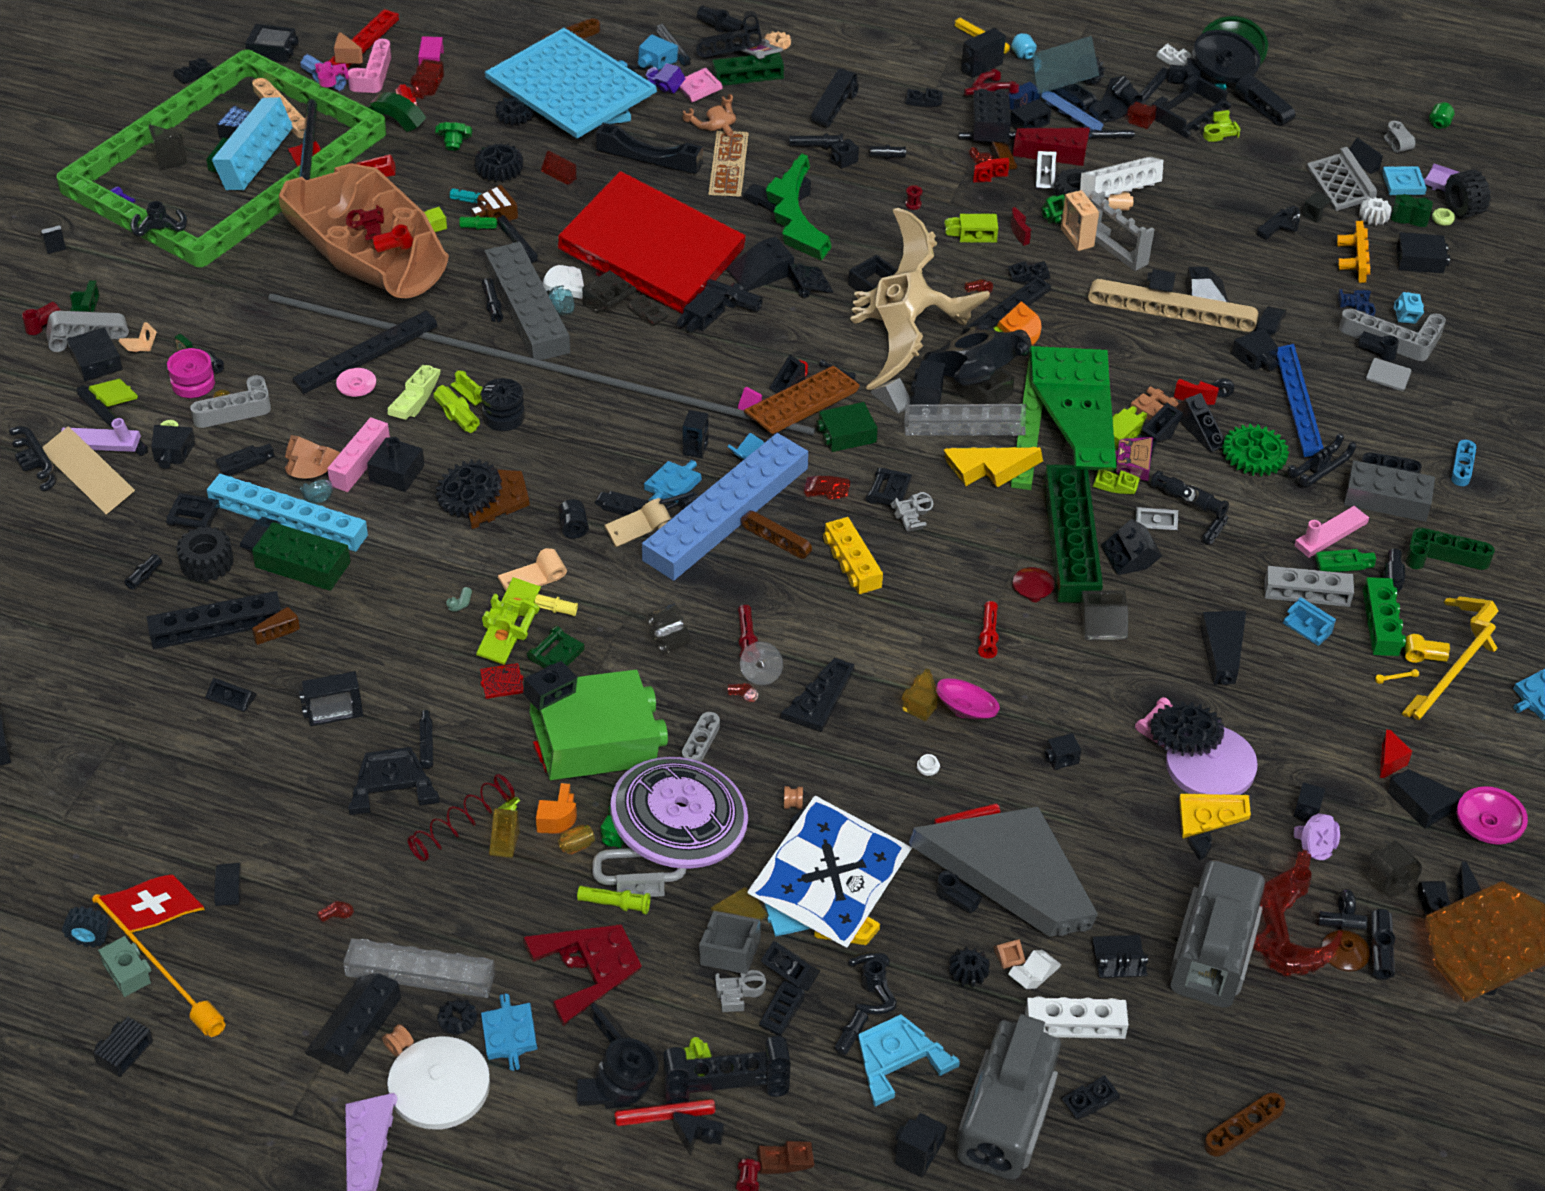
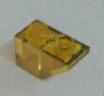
(921, 697)

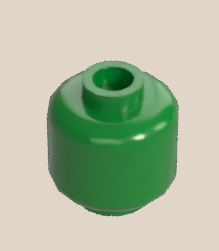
(1441, 115)

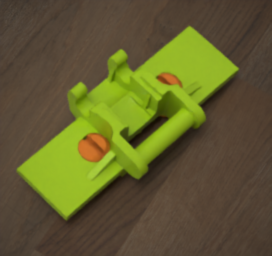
(501, 620)

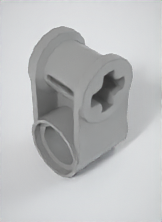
(1399, 137)

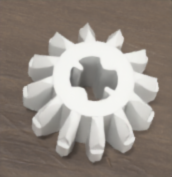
(1375, 211)

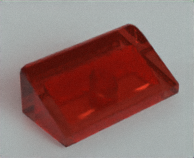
(559, 168)

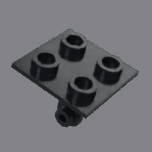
(808, 279)
(1120, 956)

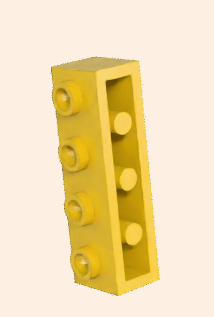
(853, 555)

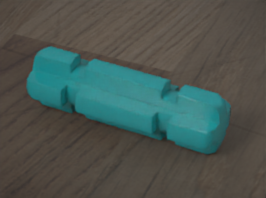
(464, 195)

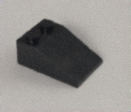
(762, 264)

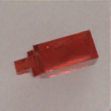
(427, 78)

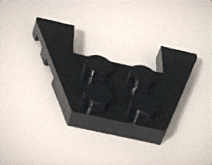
(391, 771)

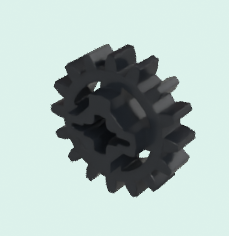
(513, 111)

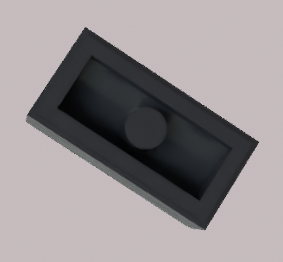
(1366, 156)
(230, 695)
(607, 1023)

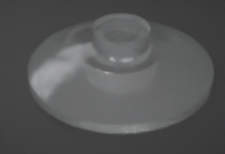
(771, 661)

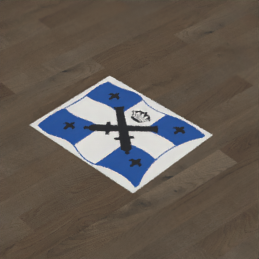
(830, 871)

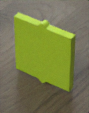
(113, 392)

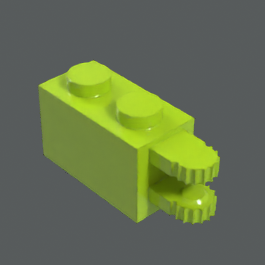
(973, 227)
(1127, 424)

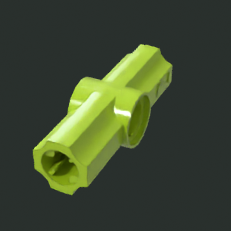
(456, 409)

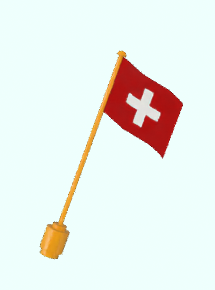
(148, 907)

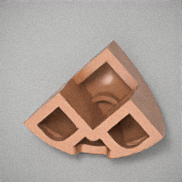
(308, 458)

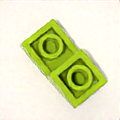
(1123, 483)

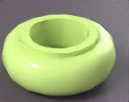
(1443, 217)

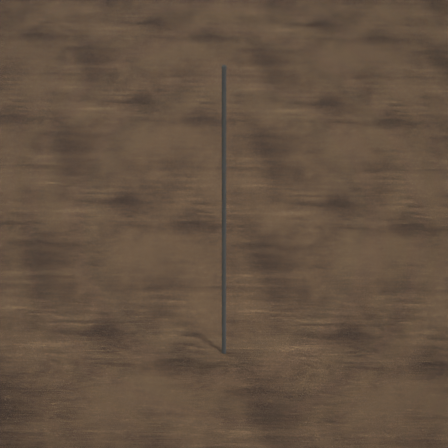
(533, 362)

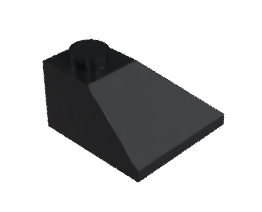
(1205, 284)

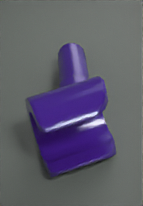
(117, 190)

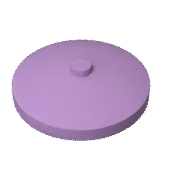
(1222, 771)

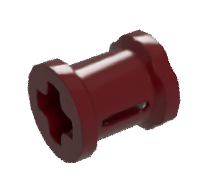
(913, 197)
(748, 1176)

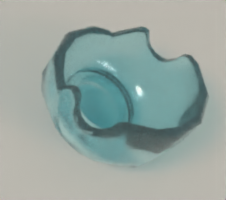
(562, 300)
(317, 491)

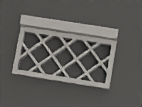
(1355, 176)

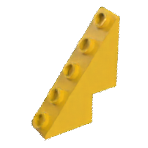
(996, 463)

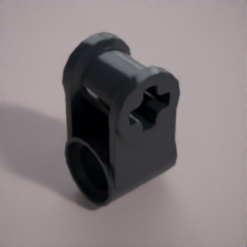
(1433, 896)

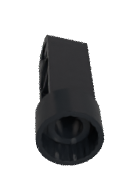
(1264, 100)

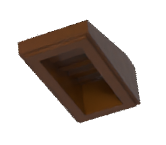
(276, 626)

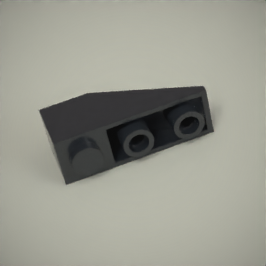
(1200, 422)

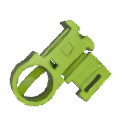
(1222, 129)

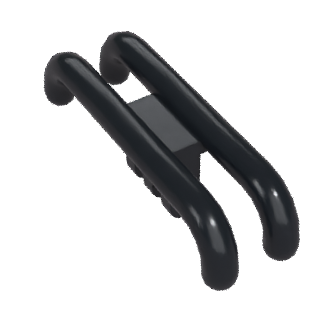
(33, 457)
(1322, 463)

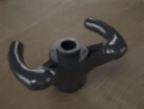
(157, 219)
(875, 981)

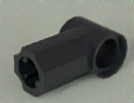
(1384, 346)
(957, 892)

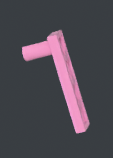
(1321, 536)

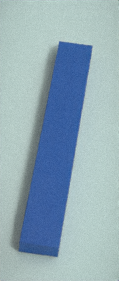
(1299, 400)

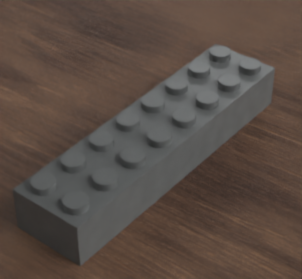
(527, 301)

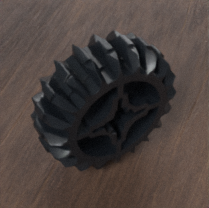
(498, 162)

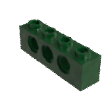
(748, 69)

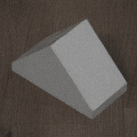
(1045, 169)
(893, 395)

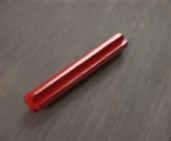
(663, 1112)

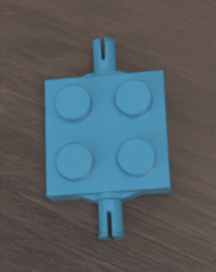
(672, 480)
(1532, 694)
(509, 1031)

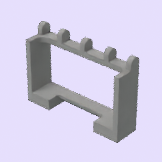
(1135, 259)

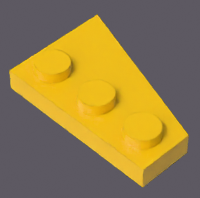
(1211, 811)

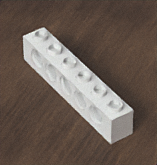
(1123, 177)

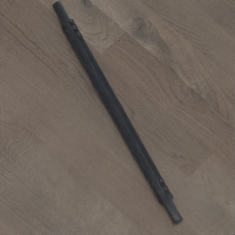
(308, 139)

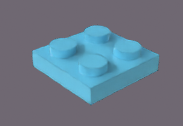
(1404, 180)

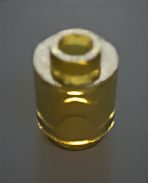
(576, 839)

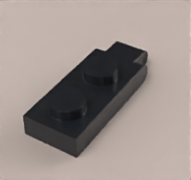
(619, 503)

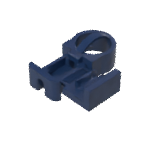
(1362, 303)

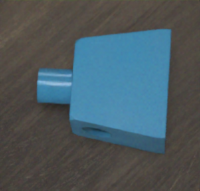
(657, 52)

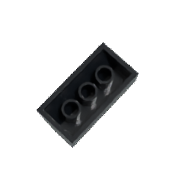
(355, 1021)

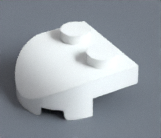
(567, 276)

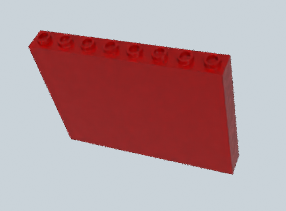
(651, 241)

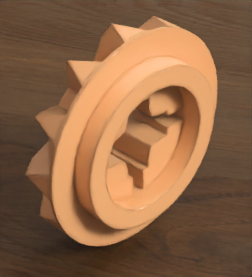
(783, 40)

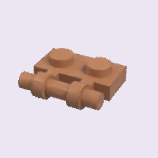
(1150, 404)

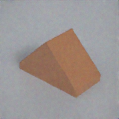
(347, 51)

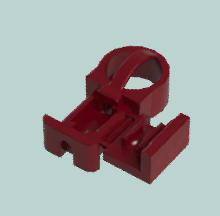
(369, 220)

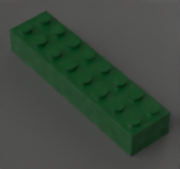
(1072, 532)

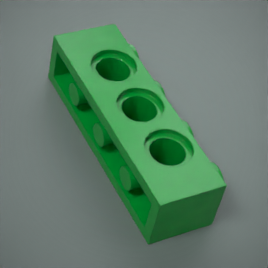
(1383, 616)

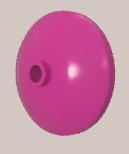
(967, 699)
(1492, 815)

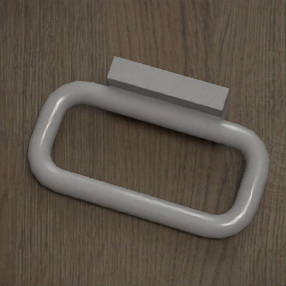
(636, 883)

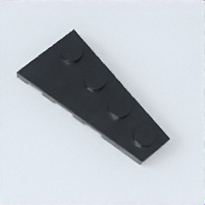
(820, 697)

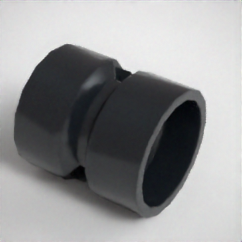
(573, 519)

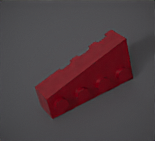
(1068, 143)

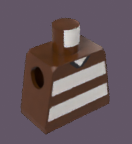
(495, 204)

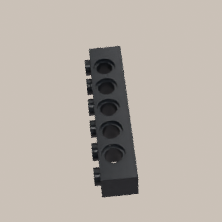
(211, 620)

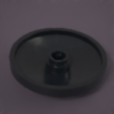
(1225, 55)

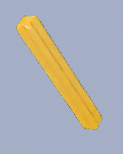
(973, 30)

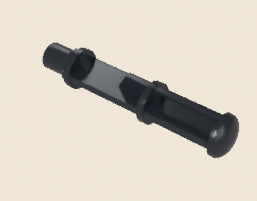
(426, 740)

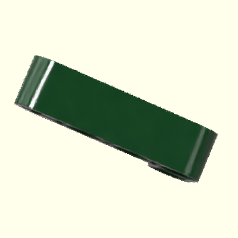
(1447, 548)

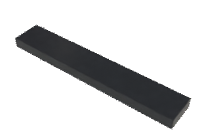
(1027, 294)

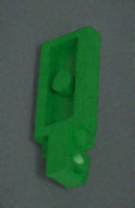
(1344, 560)

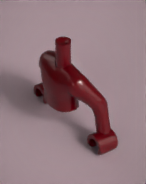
(995, 75)

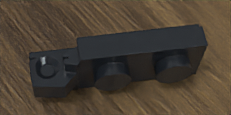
(244, 459)

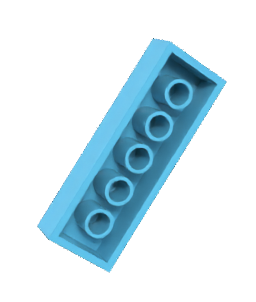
(252, 143)

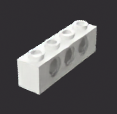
(1087, 1024)

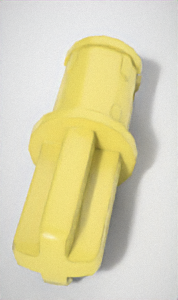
(556, 605)

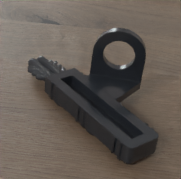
(1285, 219)

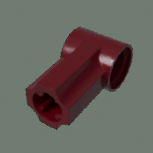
(35, 319)

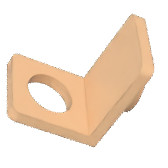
(140, 343)

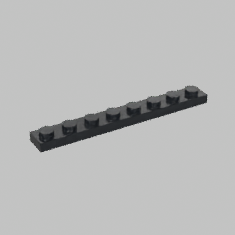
(364, 352)

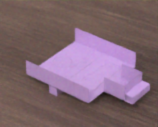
(1438, 177)

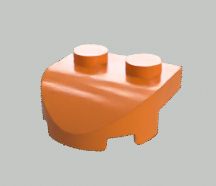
(1022, 319)

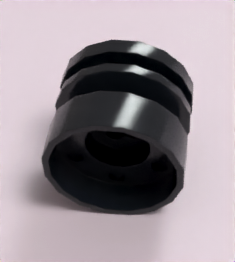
(502, 404)

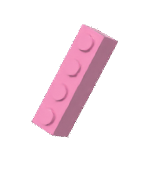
(354, 457)

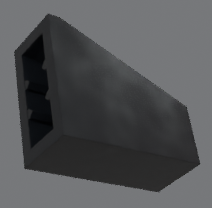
(1423, 797)

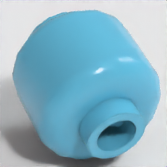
(1024, 46)

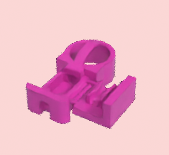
(328, 74)

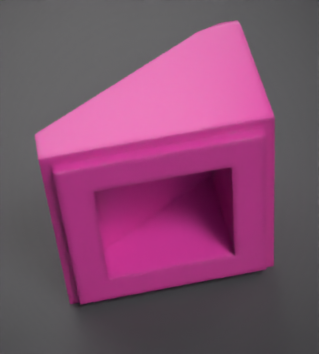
(749, 398)

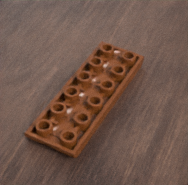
(802, 399)

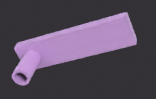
(111, 440)

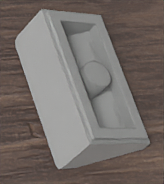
(1389, 374)
(1157, 518)

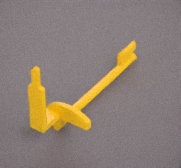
(1481, 629)

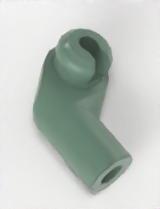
(458, 604)

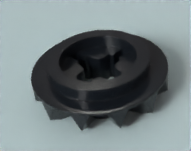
(453, 1024)

